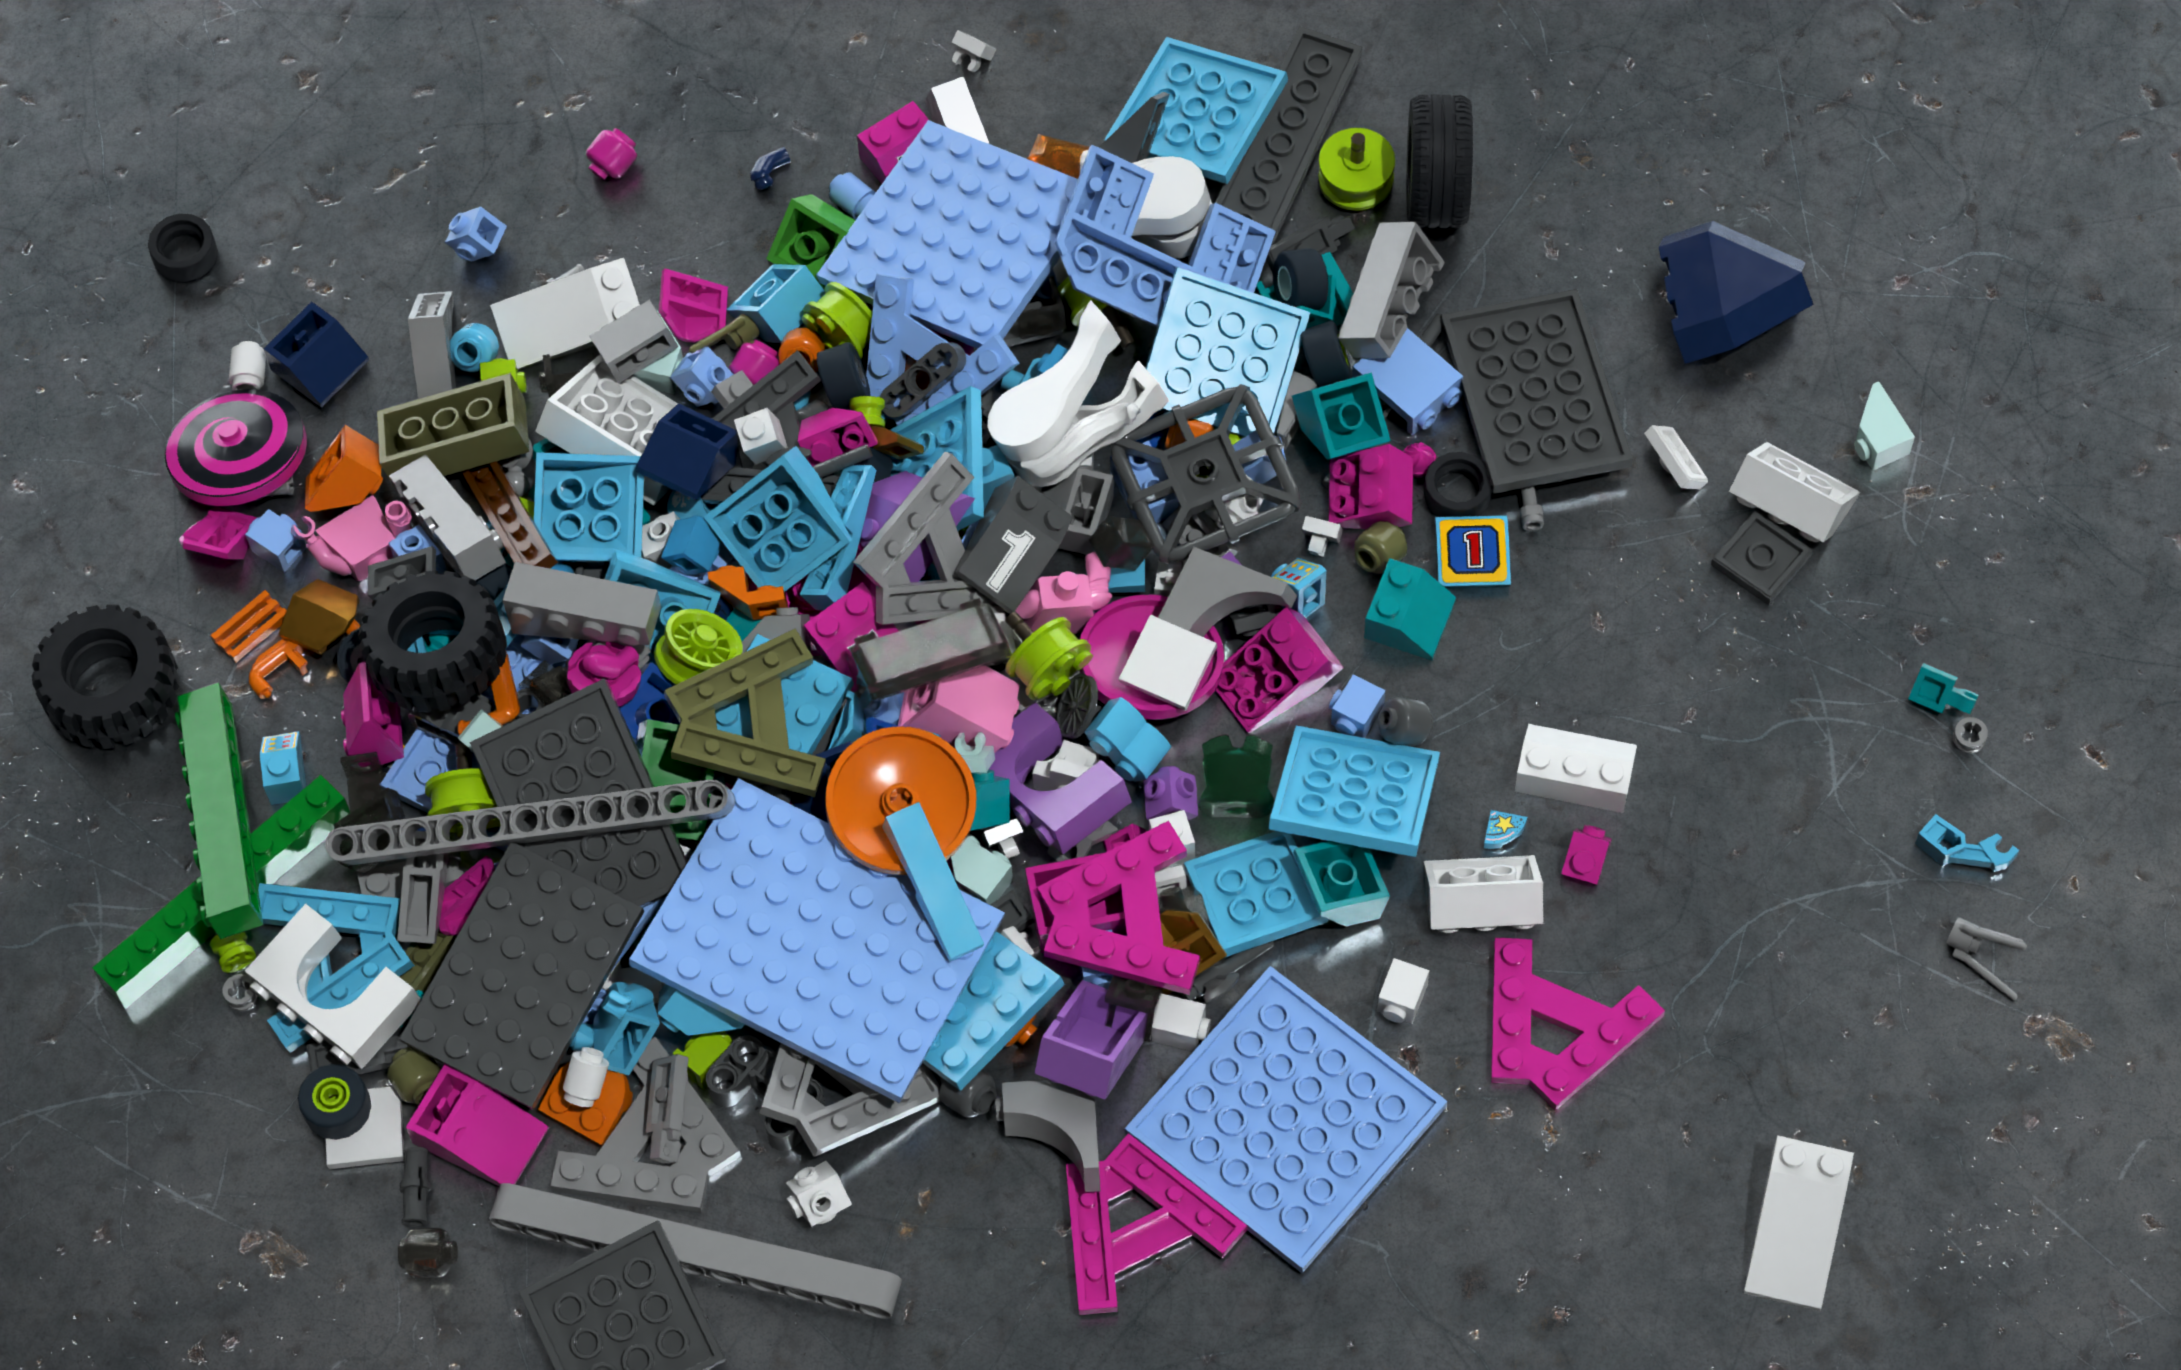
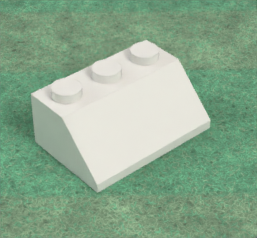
(1793, 492)
(1575, 768)
(1483, 893)

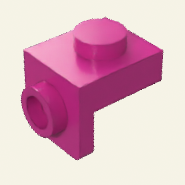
(1586, 854)

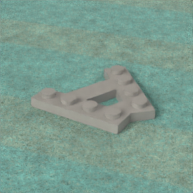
(922, 516)
(842, 1121)
(616, 1169)

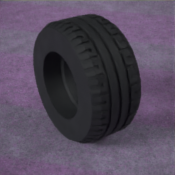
(1439, 160)

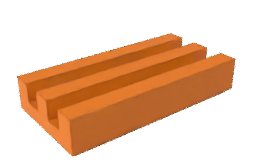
(245, 623)

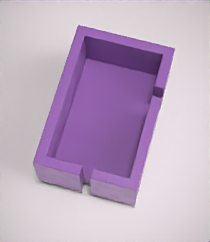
(1085, 1051)

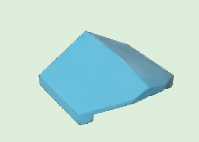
(851, 723)

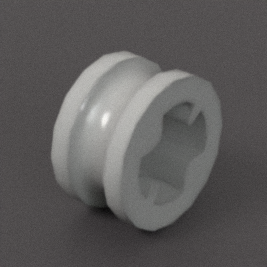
(1973, 724)
(230, 989)

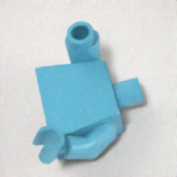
(621, 1026)

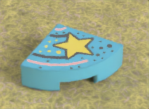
(1503, 829)

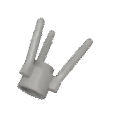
(1969, 937)

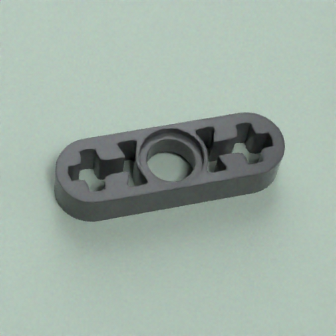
(938, 379)

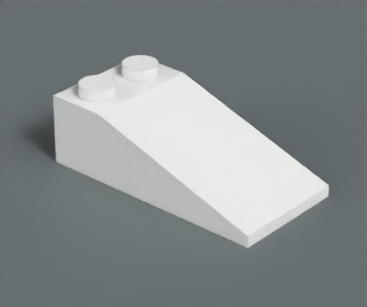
(564, 313)
(1798, 1223)

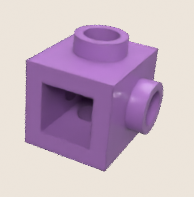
(1170, 792)

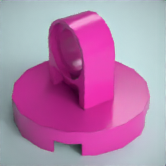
(623, 687)

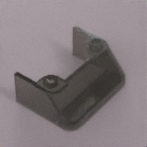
(926, 652)

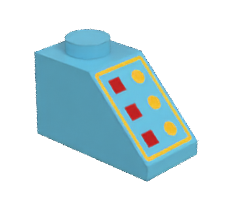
(1308, 583)
(282, 767)

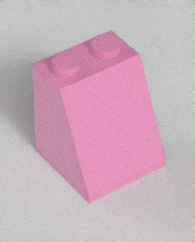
(964, 704)

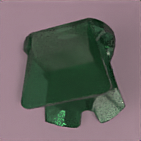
(1236, 778)

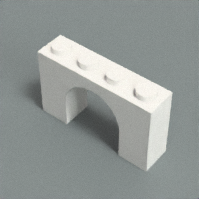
(352, 1030)

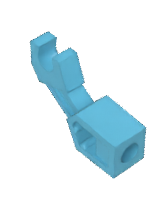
(1978, 855)

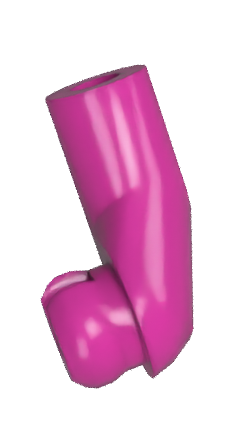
(610, 665)

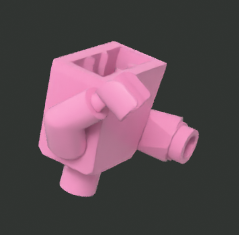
(356, 537)
(1067, 596)

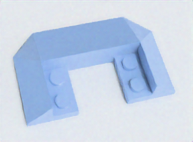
(1129, 274)

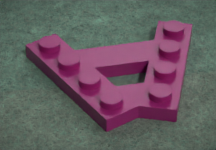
(1141, 952)
(1601, 1029)
(1181, 1213)

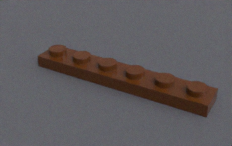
(509, 515)

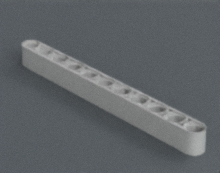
(512, 818)
(701, 1251)

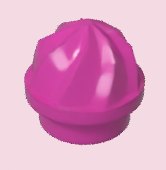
(1422, 456)

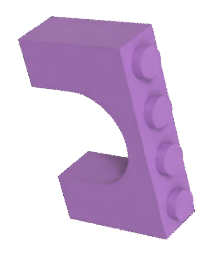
(1063, 814)

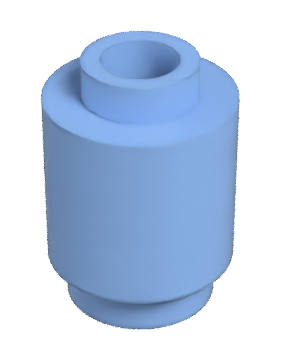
(850, 194)

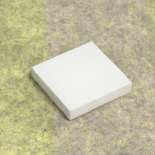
(1168, 662)
(379, 1138)

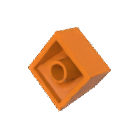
(344, 473)

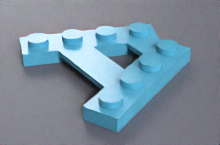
(367, 915)

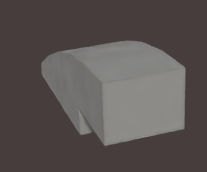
(422, 895)

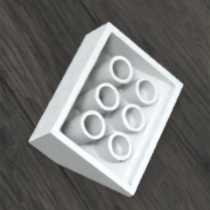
(605, 417)

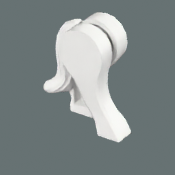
(1171, 210)
(1042, 419)

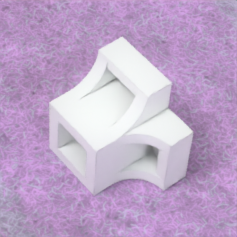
(1064, 767)

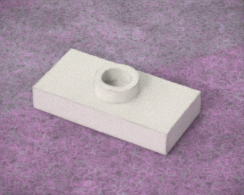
(1676, 457)

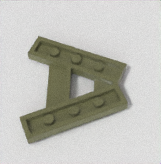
(766, 755)

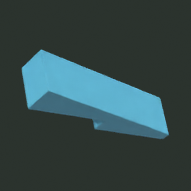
(851, 500)
(933, 881)

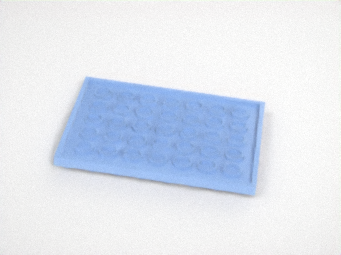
(809, 944)

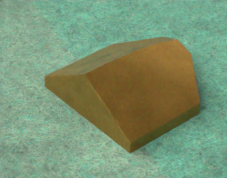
(318, 615)
(1190, 934)

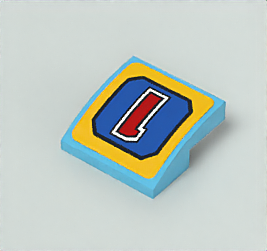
(1472, 551)

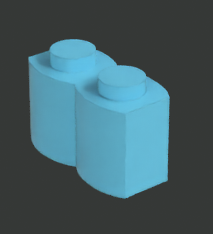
(1127, 740)

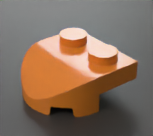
(594, 1121)

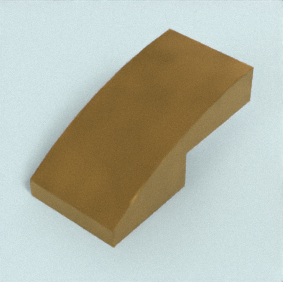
(895, 444)

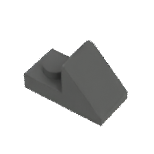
(396, 569)

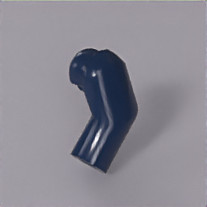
(766, 165)

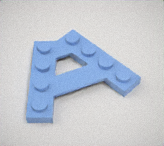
(898, 335)

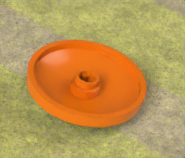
(889, 773)

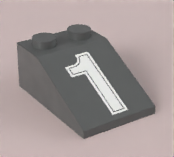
(1013, 543)

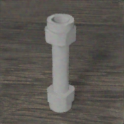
(1531, 512)

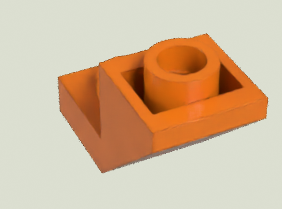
(734, 589)

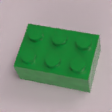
(655, 746)

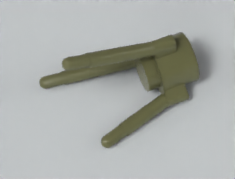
(734, 334)

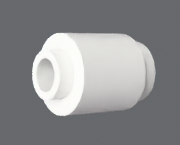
(247, 366)
(585, 1077)

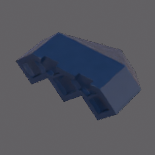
(1727, 288)

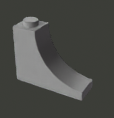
(430, 343)
(1216, 587)
(1054, 1116)

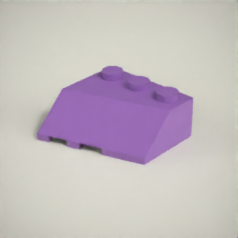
(885, 500)

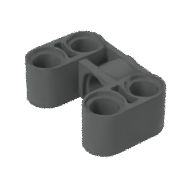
(754, 1075)

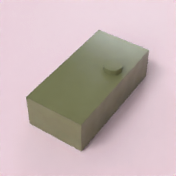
(456, 427)

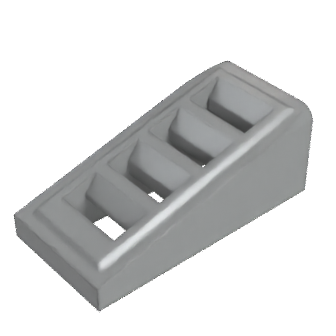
(1289, 421)

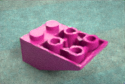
(1276, 670)
(475, 1128)

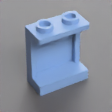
(1413, 381)

